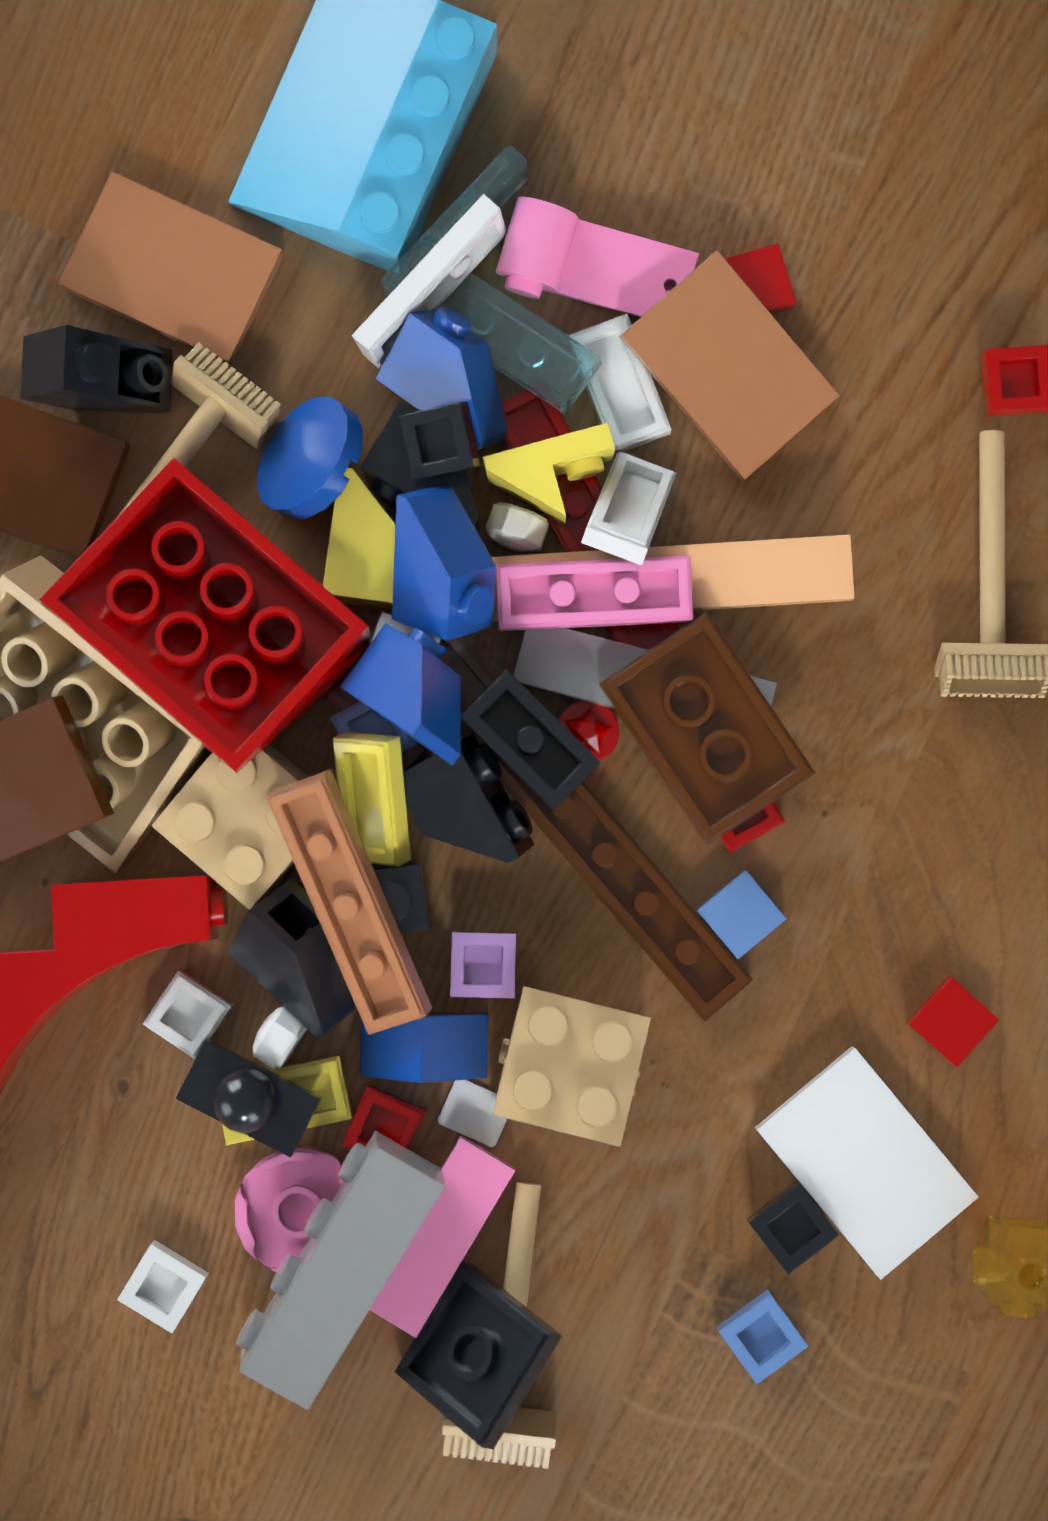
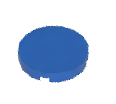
(308, 457)

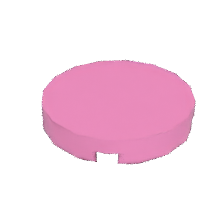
(280, 1199)

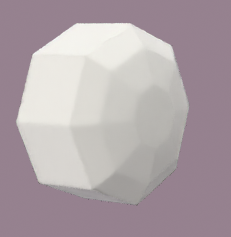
(516, 528)
(278, 1038)

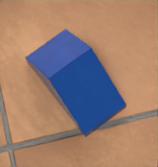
(428, 1049)

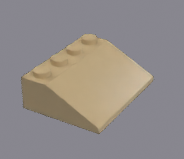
(130, 739)

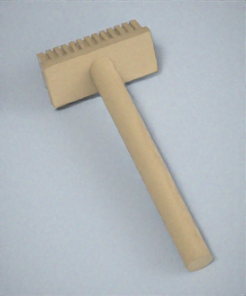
(221, 398)
(992, 664)
(531, 1431)

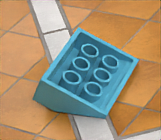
(367, 123)

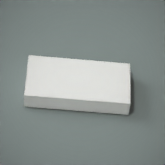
(622, 388)
(629, 508)

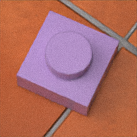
(483, 965)

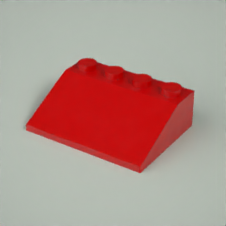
(207, 617)

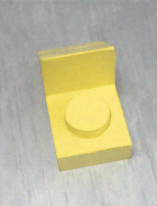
(532, 469)

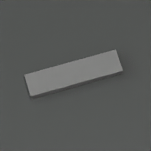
(577, 662)

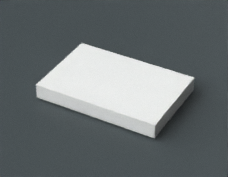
(866, 1162)

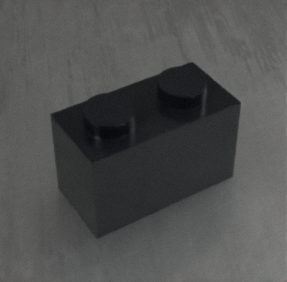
(530, 740)

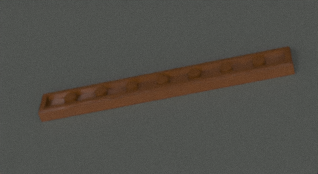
(619, 872)

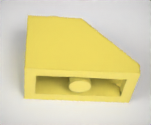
(360, 548)

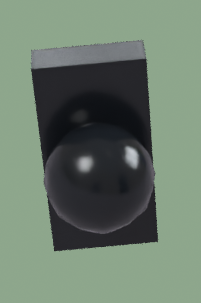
(248, 1098)

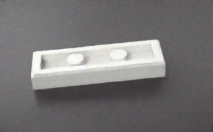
(433, 278)

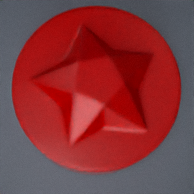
(593, 726)

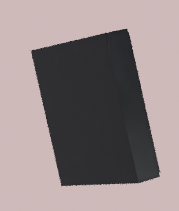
(478, 1355)

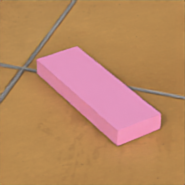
(594, 593)
(471, 1190)

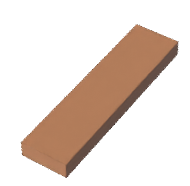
(349, 902)

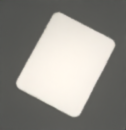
(470, 1113)

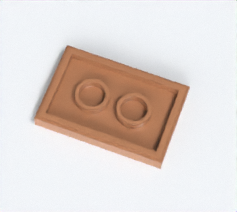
(171, 268)
(729, 365)

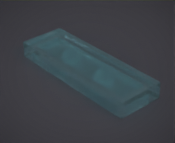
(497, 182)
(525, 344)

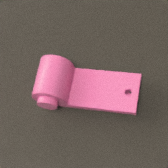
(586, 261)

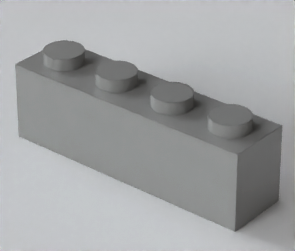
(340, 1268)

